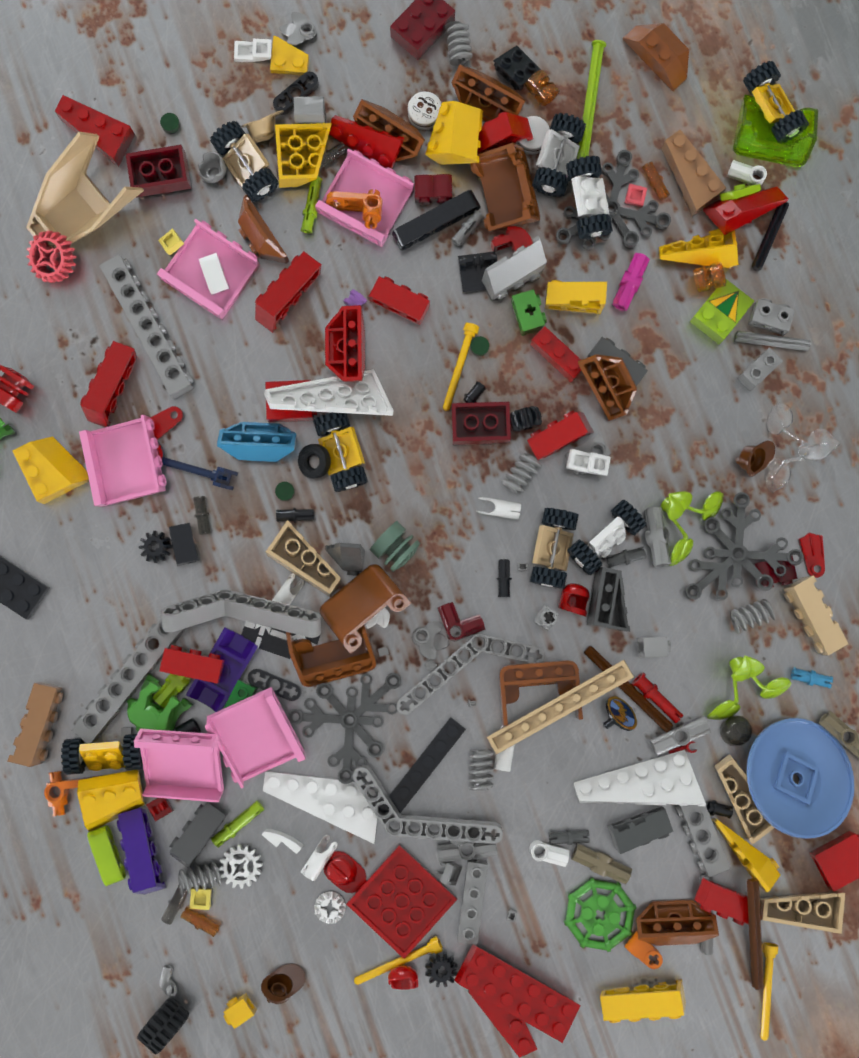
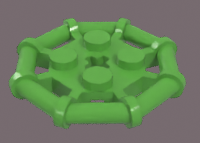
(599, 926)

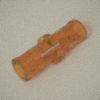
(655, 180)
(200, 921)

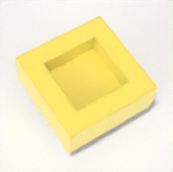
(171, 242)
(200, 899)

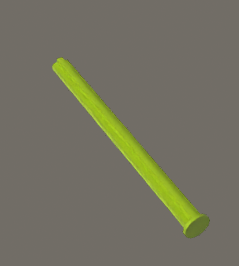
(591, 96)

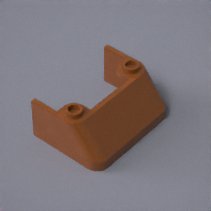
(330, 660)
(512, 677)

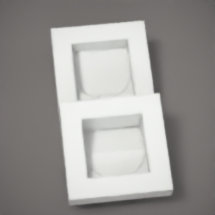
(252, 51)
(213, 273)
(588, 462)
(277, 837)

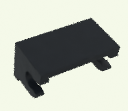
(183, 544)

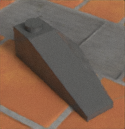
(348, 556)

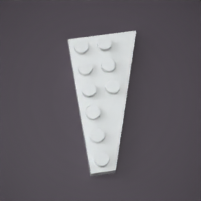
(651, 782)
(326, 799)

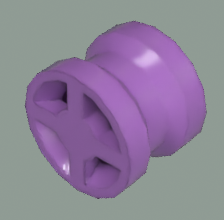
(354, 299)

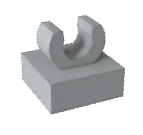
(450, 874)

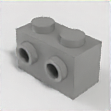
(771, 316)

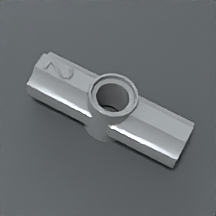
(657, 536)
(546, 618)
(691, 731)

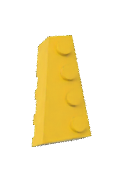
(644, 1002)

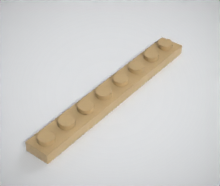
(560, 706)

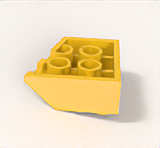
(455, 134)
(300, 152)
(49, 469)
(107, 796)

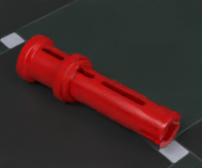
(651, 691)

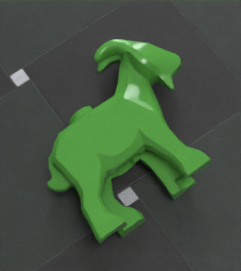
(148, 715)

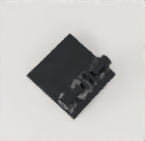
(516, 67)
(473, 268)

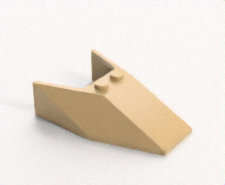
(68, 197)

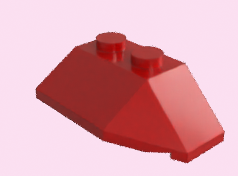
(346, 344)

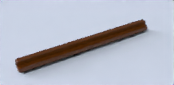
(631, 691)
(755, 933)

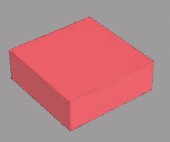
(635, 195)

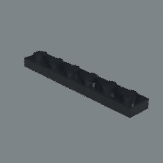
(425, 765)

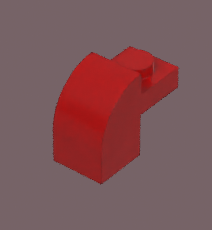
(514, 238)

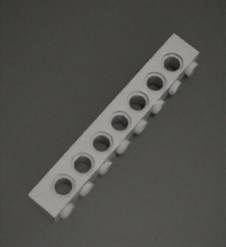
(112, 270)
(83, 726)

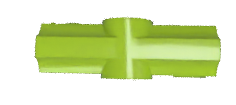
(173, 686)

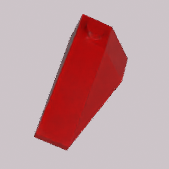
(735, 213)

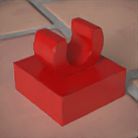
(159, 808)

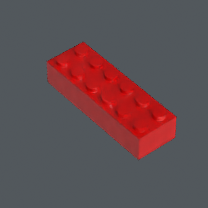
(517, 993)

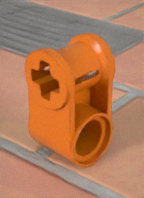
(643, 950)

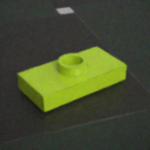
(740, 191)

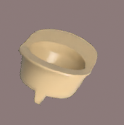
(262, 129)

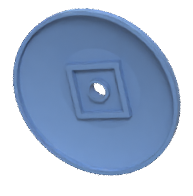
(824, 774)

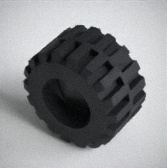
(163, 1025)

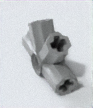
(453, 850)

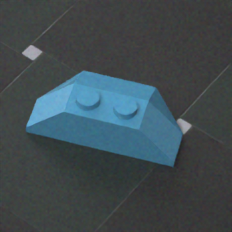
(257, 441)

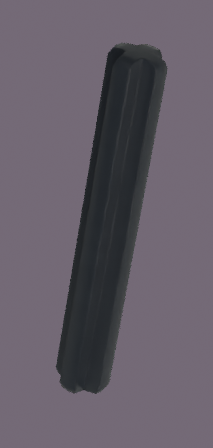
(770, 236)

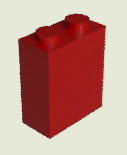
(278, 415)
(838, 860)

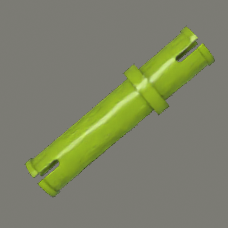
(310, 211)
(238, 823)

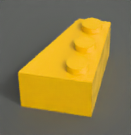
(576, 296)

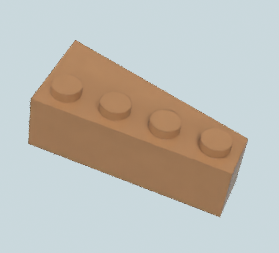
(692, 173)
(37, 725)

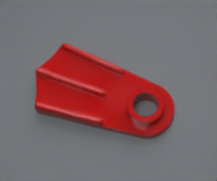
(164, 422)
(813, 552)

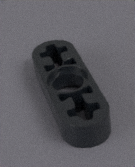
(296, 85)
(286, 695)

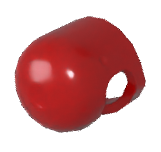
(574, 599)

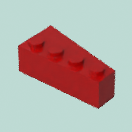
(113, 134)
(286, 290)
(108, 383)

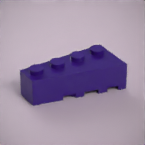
(139, 852)

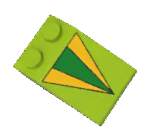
(722, 312)

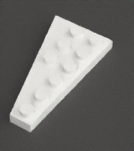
(333, 396)

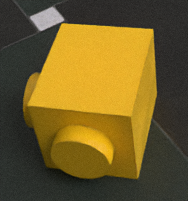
(239, 1010)

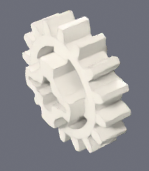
(246, 871)

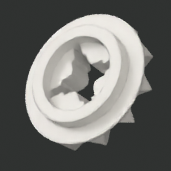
(337, 902)

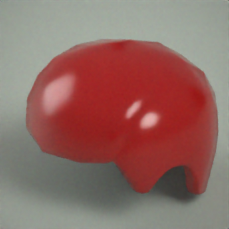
(403, 978)

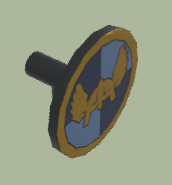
(620, 714)

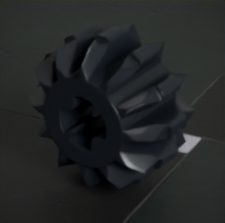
(525, 418)
(151, 541)
(446, 974)

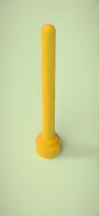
(470, 331)
(432, 946)
(770, 951)

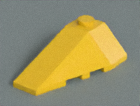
(704, 250)
(753, 860)

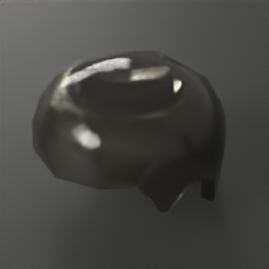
(736, 731)

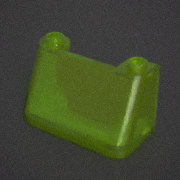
(757, 141)

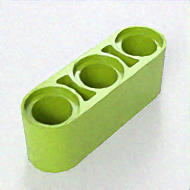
(106, 855)

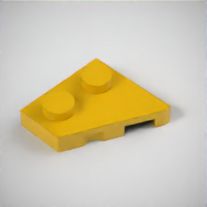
(287, 58)

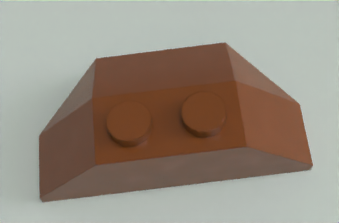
(661, 52)
(485, 93)
(384, 120)
(259, 234)
(610, 383)
(676, 923)

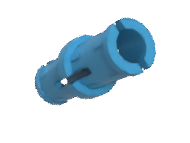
(811, 677)

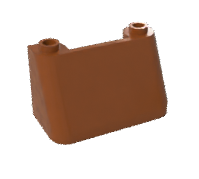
(507, 187)
(359, 603)

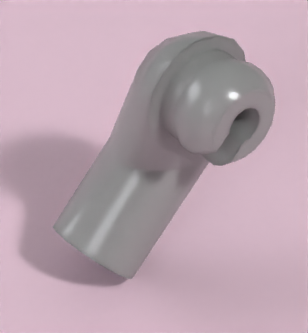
(166, 982)

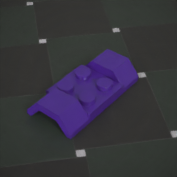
(237, 653)

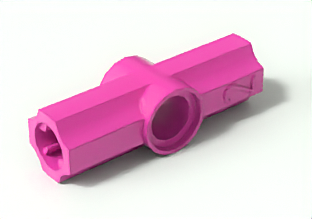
(631, 281)

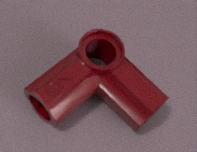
(467, 627)

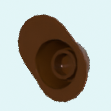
(756, 458)
(283, 983)

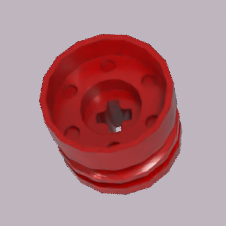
(11, 386)

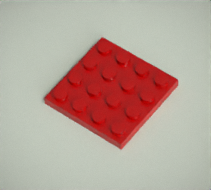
(401, 901)

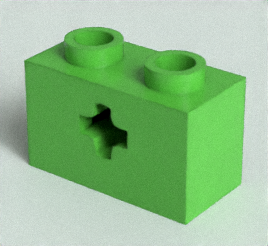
(531, 301)

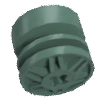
(395, 546)

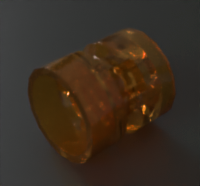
(543, 89)
(702, 277)

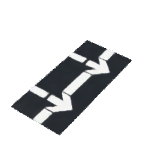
(272, 639)

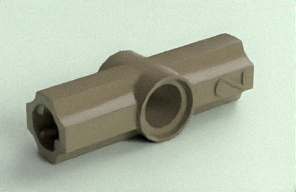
(837, 729)
(601, 863)

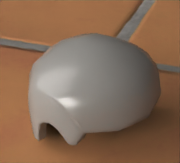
(212, 167)

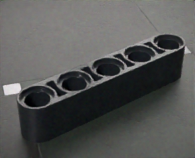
(436, 220)

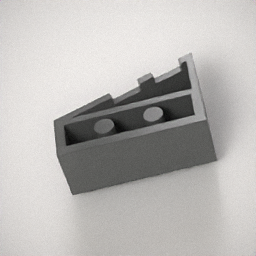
(607, 601)
(640, 829)
(196, 834)

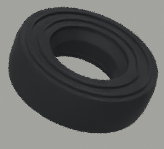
(324, 461)

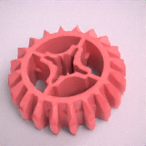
(57, 258)

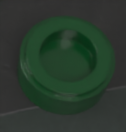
(170, 122)
(479, 346)
(285, 491)

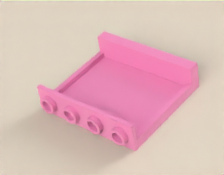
(360, 176)
(187, 277)
(123, 461)
(254, 736)
(181, 765)

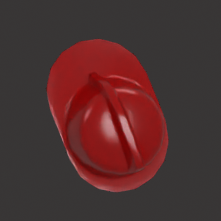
(345, 872)

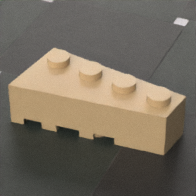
(300, 558)
(737, 789)

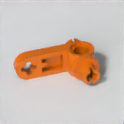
(367, 203)
(58, 802)

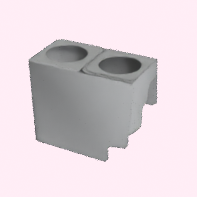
(309, 110)

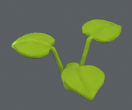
(676, 505)
(744, 669)

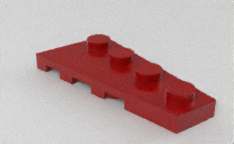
(370, 142)
(510, 1027)

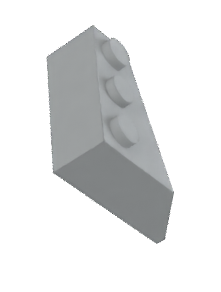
(514, 272)

